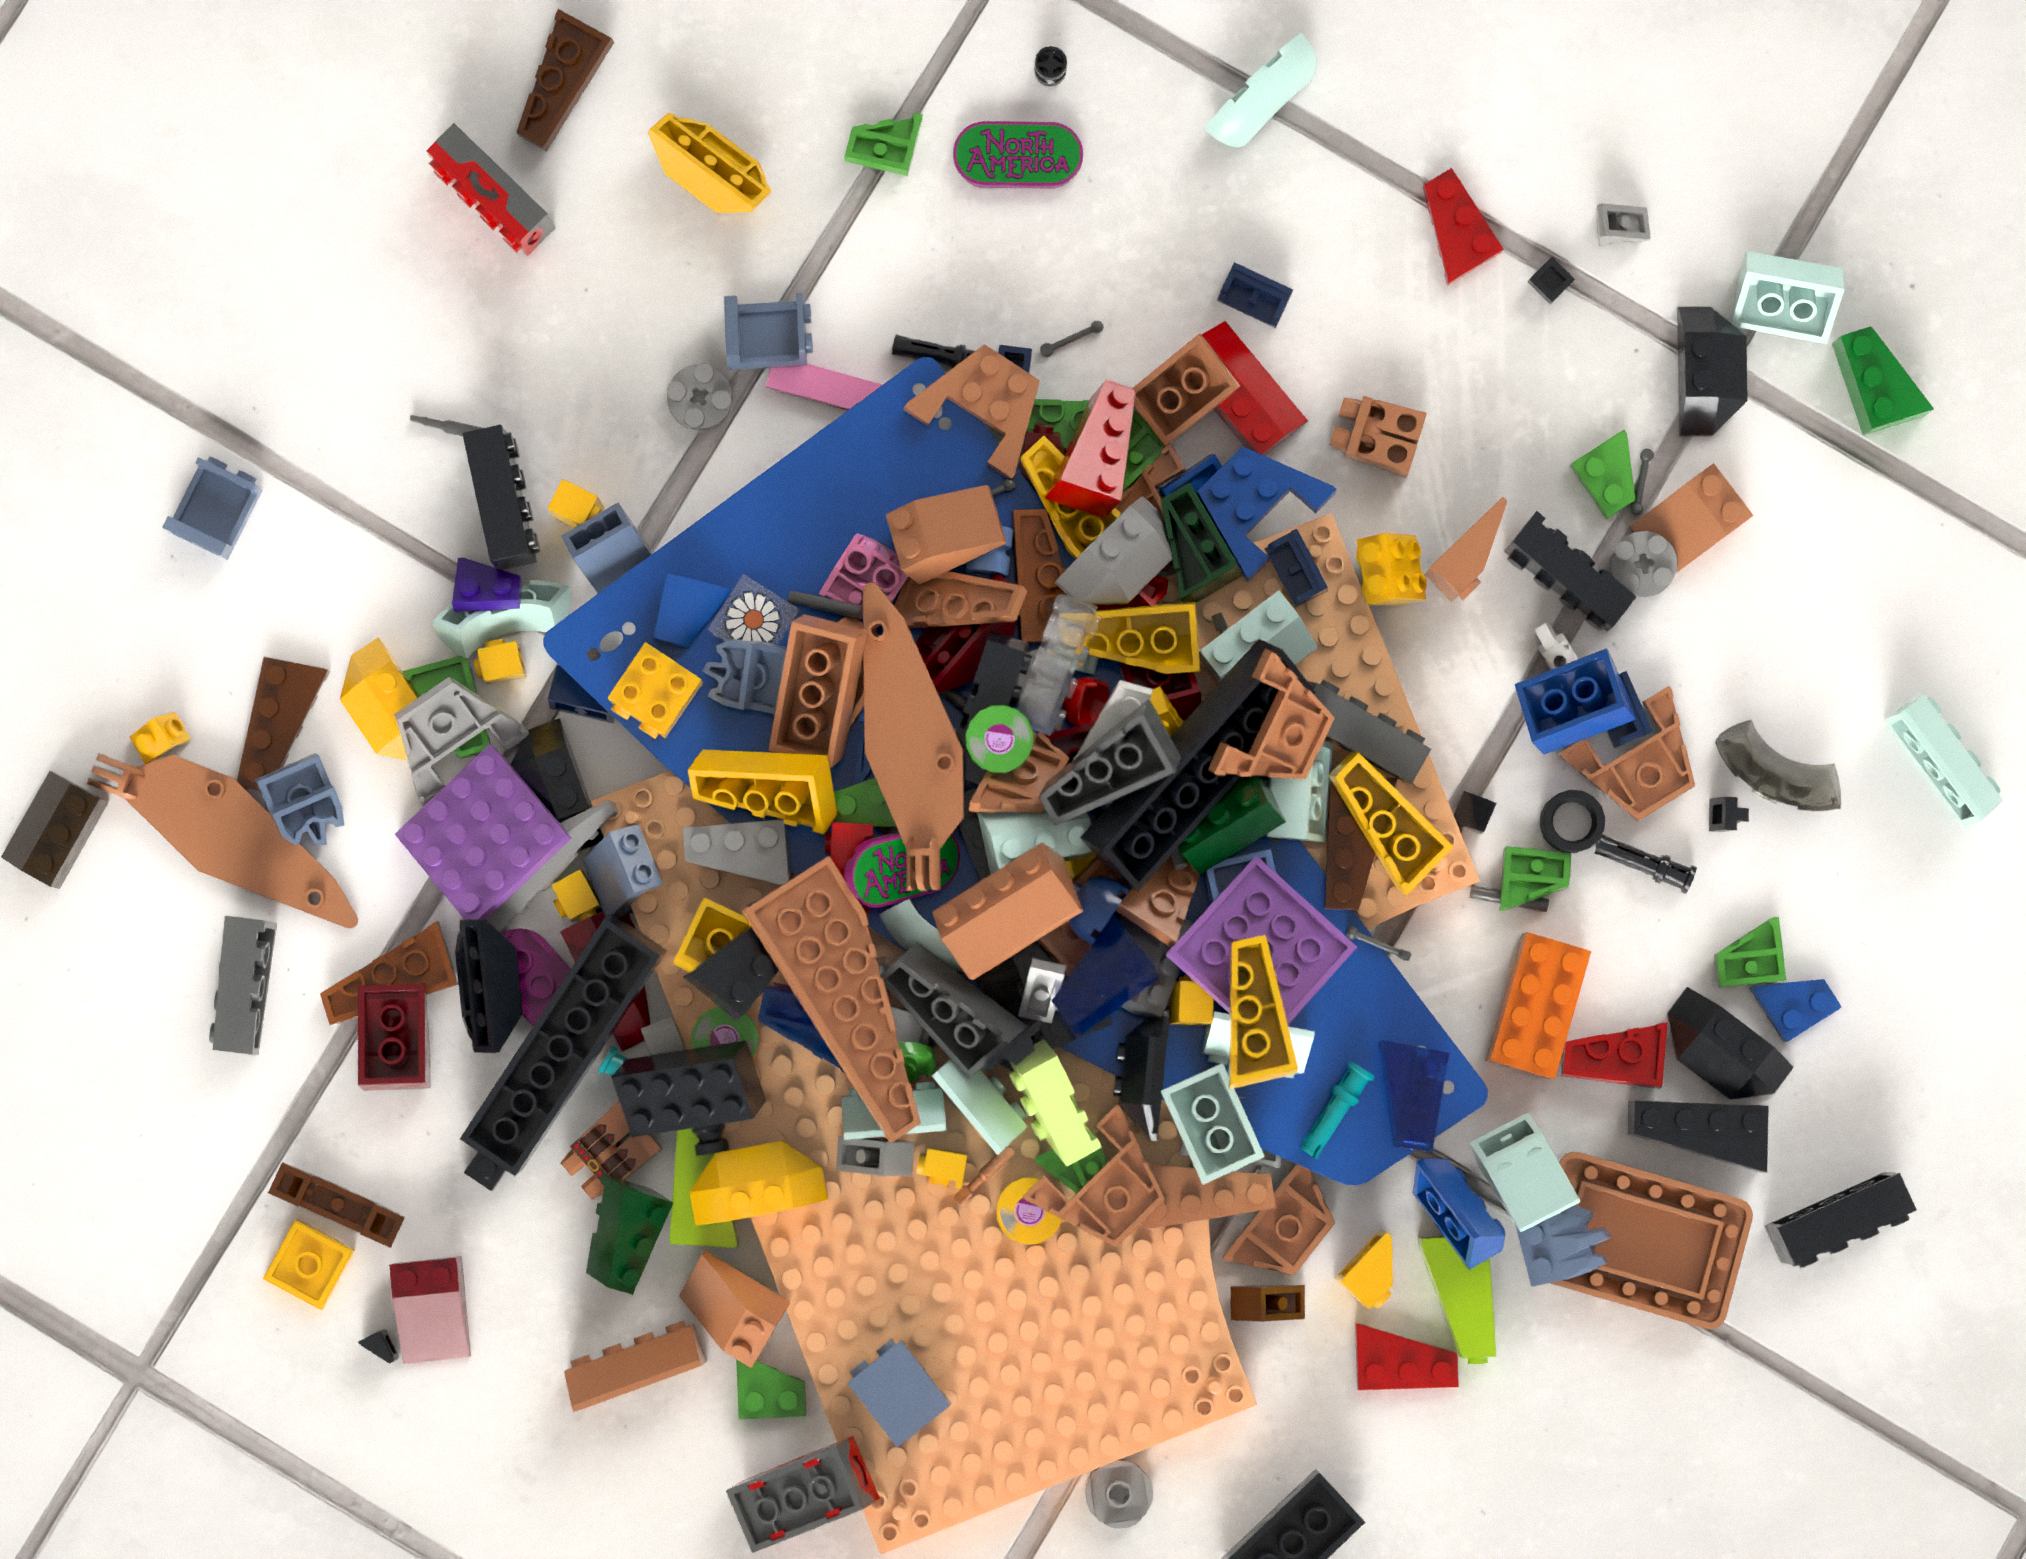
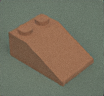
(1183, 390)
(1696, 515)
(945, 531)
(1465, 560)
(733, 1307)

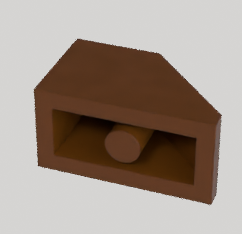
(1267, 1302)

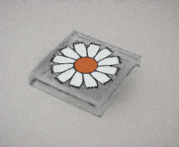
(753, 614)

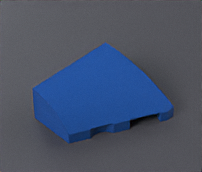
(686, 608)

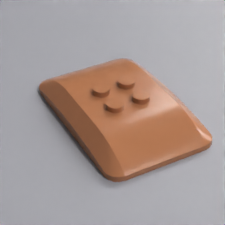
(1670, 1242)

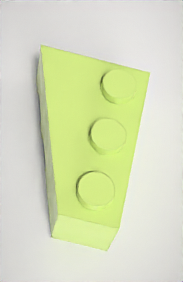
(1053, 1105)

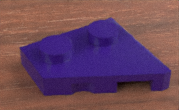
(485, 588)

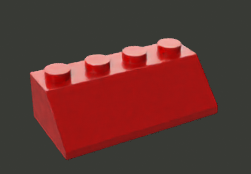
(1259, 409)

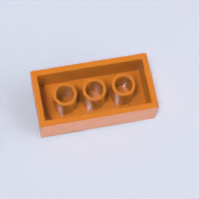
(1538, 1005)

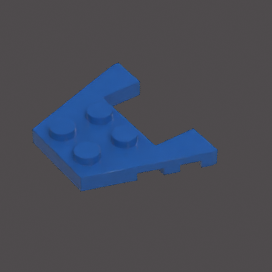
(1246, 492)

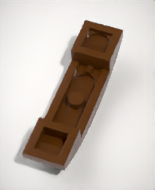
(336, 1204)

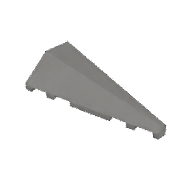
(580, 828)

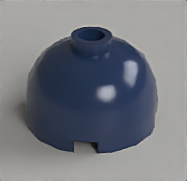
(1098, 903)

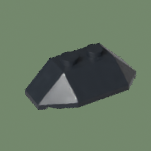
(1709, 371)
(552, 773)
(487, 984)
(1724, 1049)
(1143, 1073)

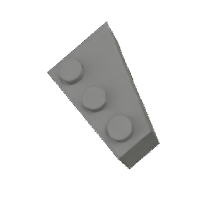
(744, 849)

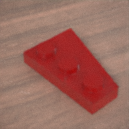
(1460, 228)
(1620, 1058)
(1401, 1363)

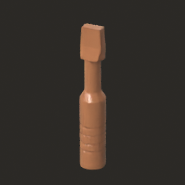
(985, 1173)

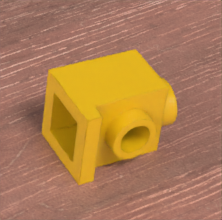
(942, 1166)

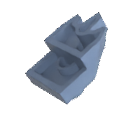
(747, 675)
(301, 800)
(1562, 1246)

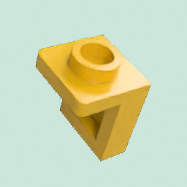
(159, 736)

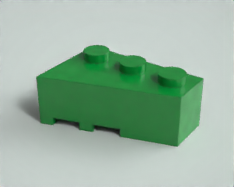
(1877, 382)

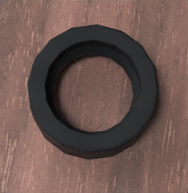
(1597, 825)

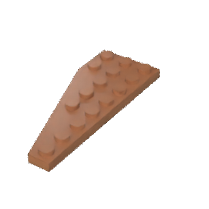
(828, 959)

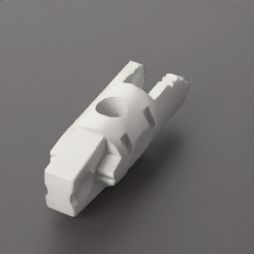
(1554, 646)

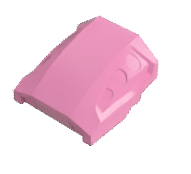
(860, 564)

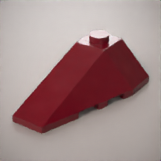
(629, 1029)

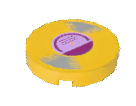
(1022, 1219)

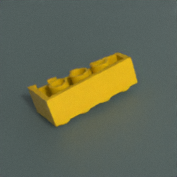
(767, 784)
(1393, 827)
(1257, 1020)

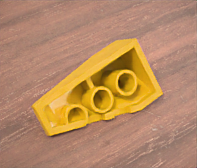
(1074, 526)
(1149, 637)

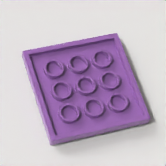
(483, 835)
(1259, 903)

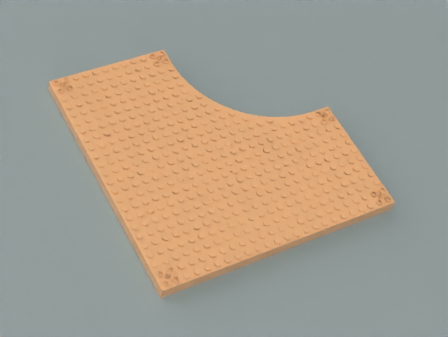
(1043, 1347)

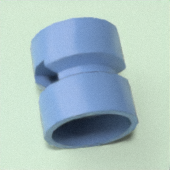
(993, 561)

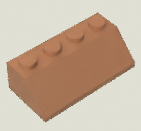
(1008, 910)
(635, 1366)

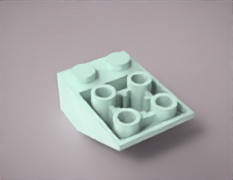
(1524, 1172)

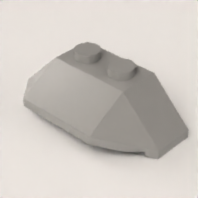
(1120, 558)

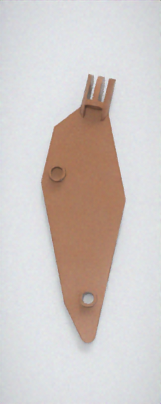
(909, 741)
(225, 833)

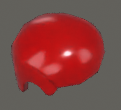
(1087, 701)

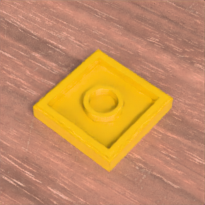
(308, 1264)

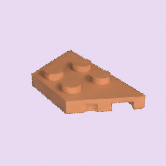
(1020, 787)
(1287, 1234)

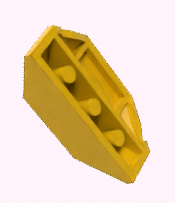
(708, 165)
(373, 694)
(756, 1183)

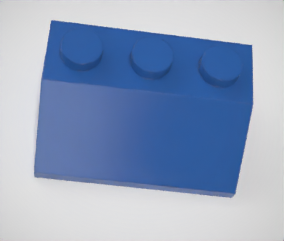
(1574, 702)
(1457, 1211)

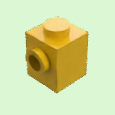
(499, 662)
(575, 897)

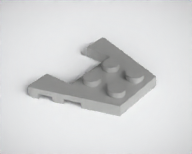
(444, 721)

